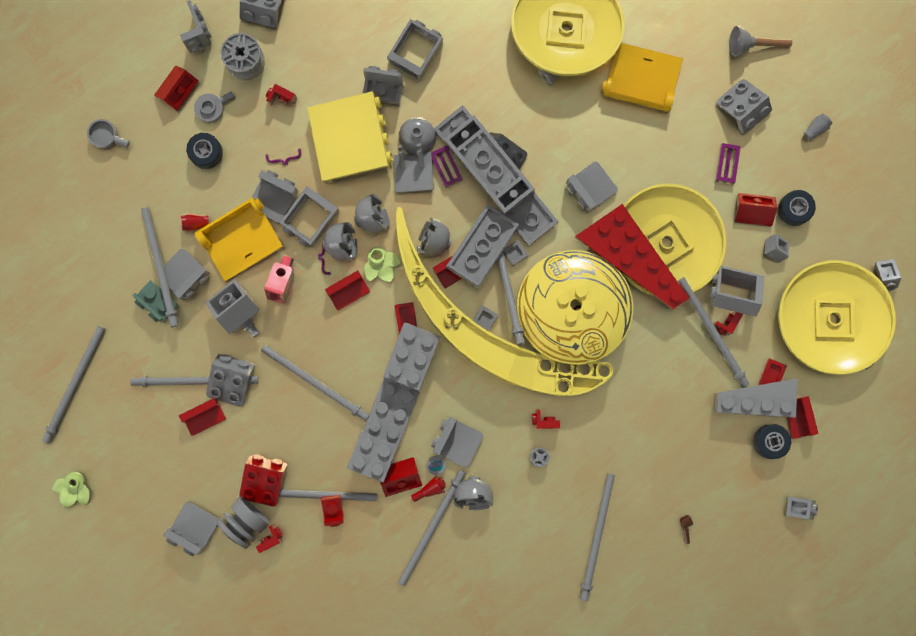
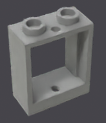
(405, 65)
(319, 200)
(740, 279)

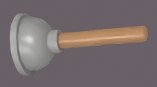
(742, 41)

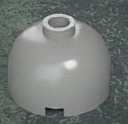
(417, 131)
(370, 215)
(434, 238)
(340, 242)
(473, 493)

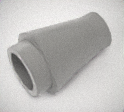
(818, 126)

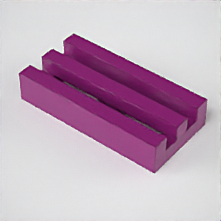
(725, 179)
(452, 181)

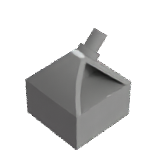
(234, 309)

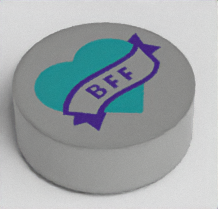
(436, 465)

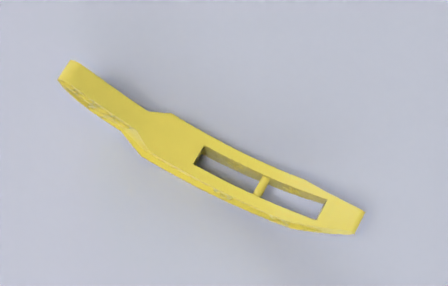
(483, 348)

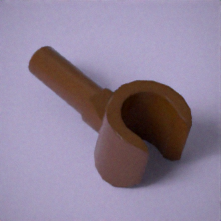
(685, 522)

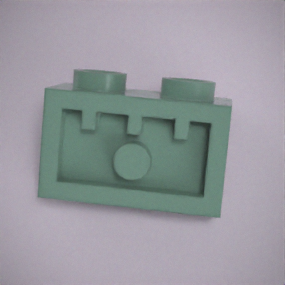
(152, 299)

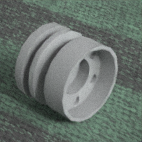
(246, 66)
(239, 526)

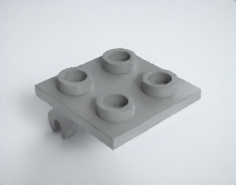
(413, 171)

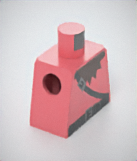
(278, 287)

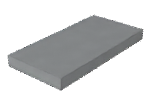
(482, 246)

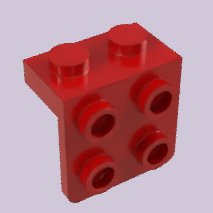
(262, 480)

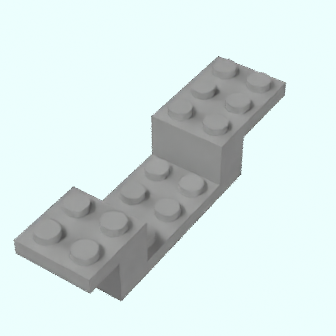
(496, 174)
(394, 402)

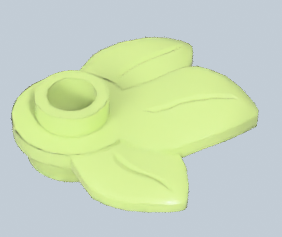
(383, 267)
(71, 493)

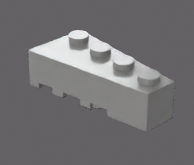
(769, 399)

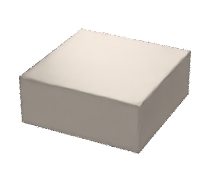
(515, 253)
(485, 318)

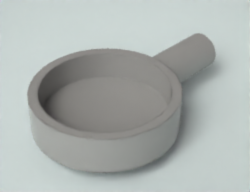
(210, 107)
(104, 134)

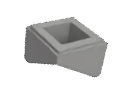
(776, 248)

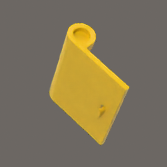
(643, 77)
(237, 236)

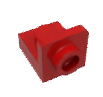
(283, 95)
(731, 323)
(548, 423)
(332, 510)
(268, 542)

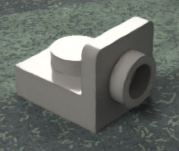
(888, 273)
(801, 508)

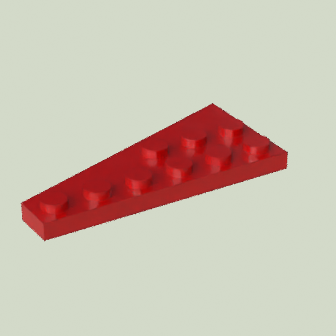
(627, 248)

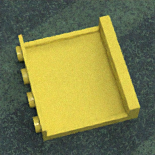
(350, 136)

